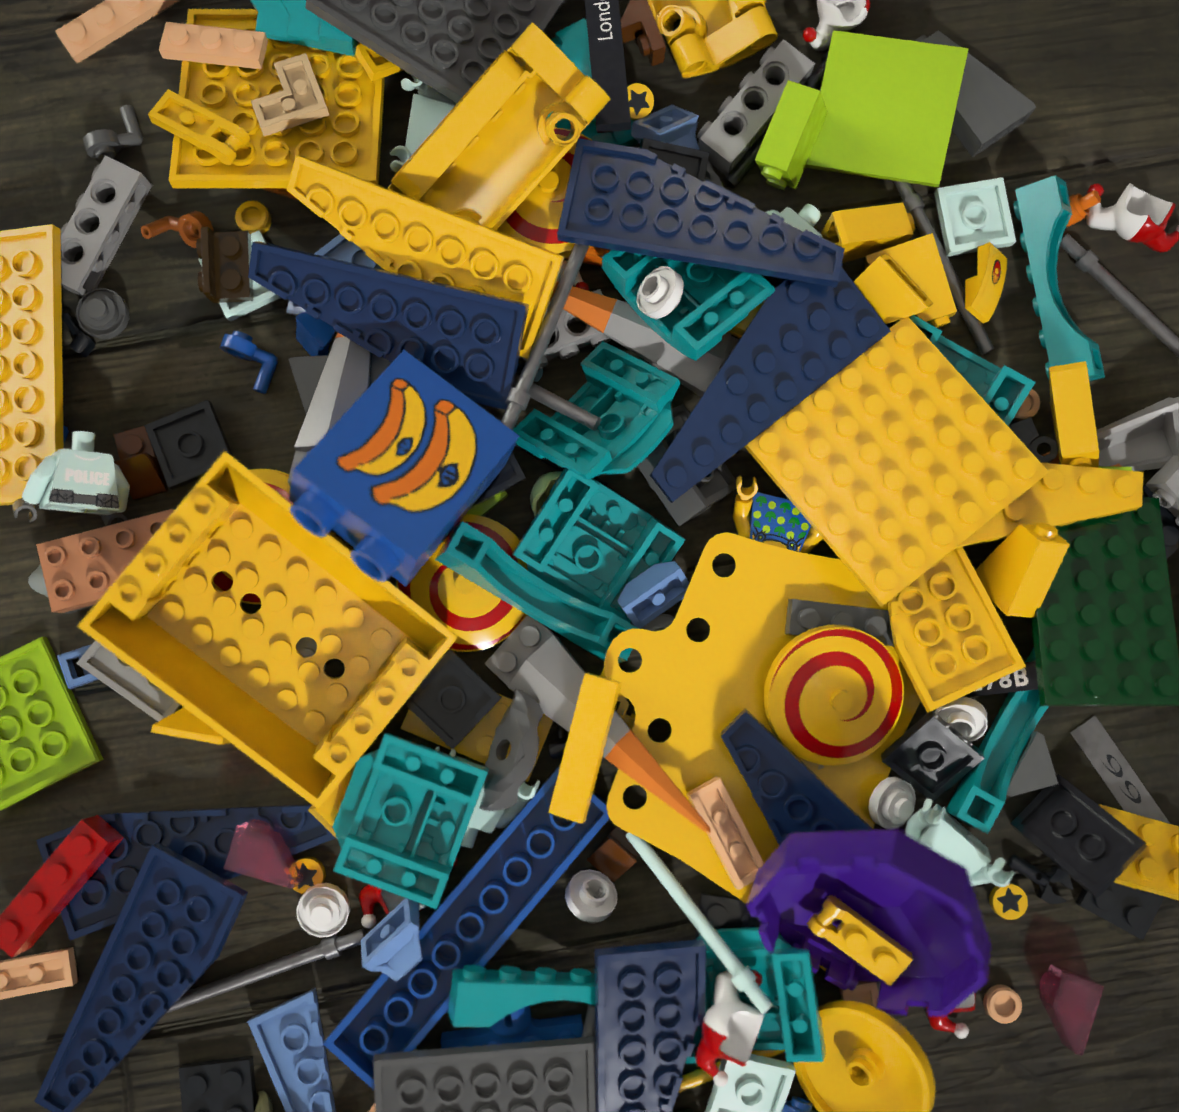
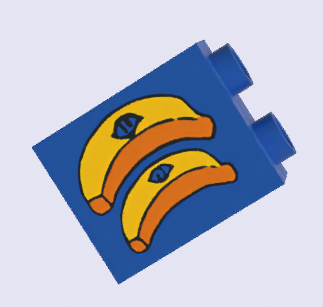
(400, 470)

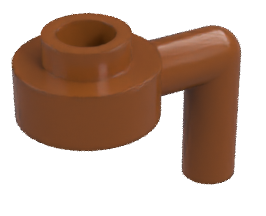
(187, 225)

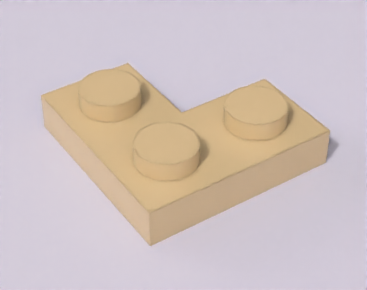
(296, 103)

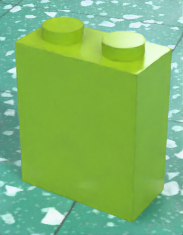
(791, 135)

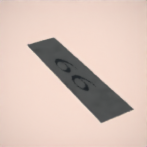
(1116, 770)

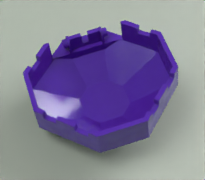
(898, 888)

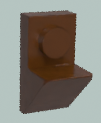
(641, 25)
(139, 463)
(614, 854)

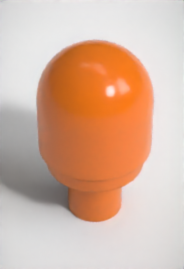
(1081, 204)

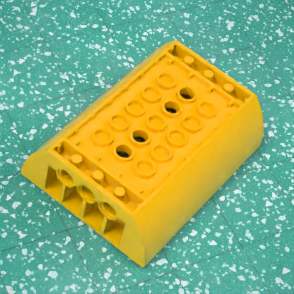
(245, 667)

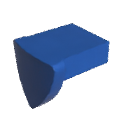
(314, 334)

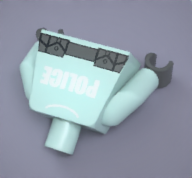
(77, 483)

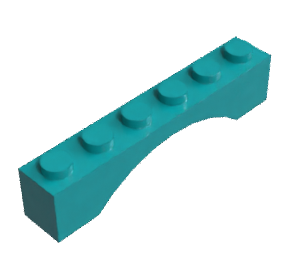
(1044, 216)
(492, 569)
(986, 785)
(486, 996)

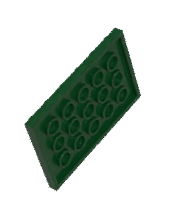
(1109, 616)

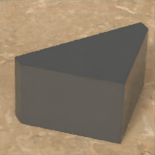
(1033, 768)

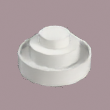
(660, 292)
(966, 717)
(892, 803)
(591, 896)
(323, 910)

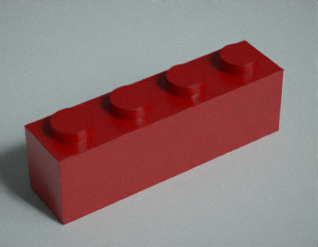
(56, 884)

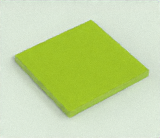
(888, 107)
(40, 724)

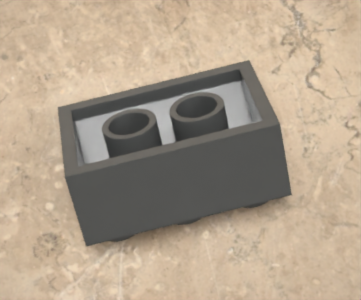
(699, 497)

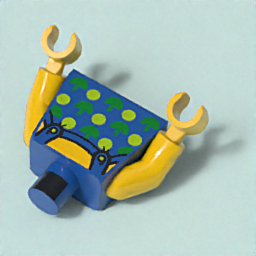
(772, 520)

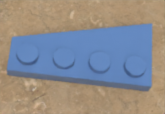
(294, 1053)

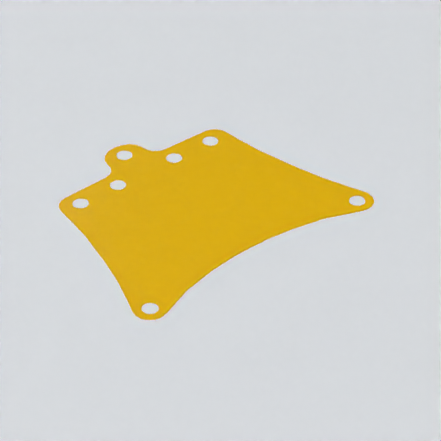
(712, 681)

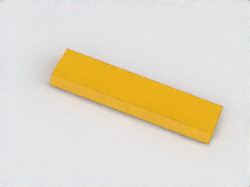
(584, 747)

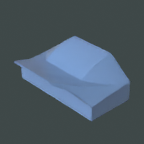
(668, 126)
(653, 592)
(394, 942)

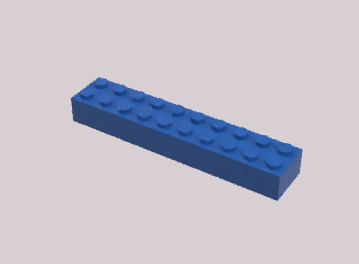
(466, 929)

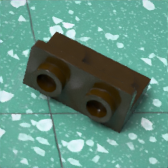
(225, 265)

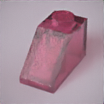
(262, 855)
(1071, 1005)

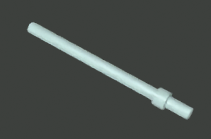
(743, 977)

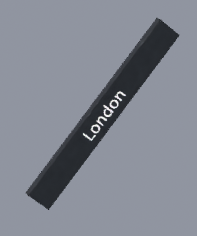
(608, 63)

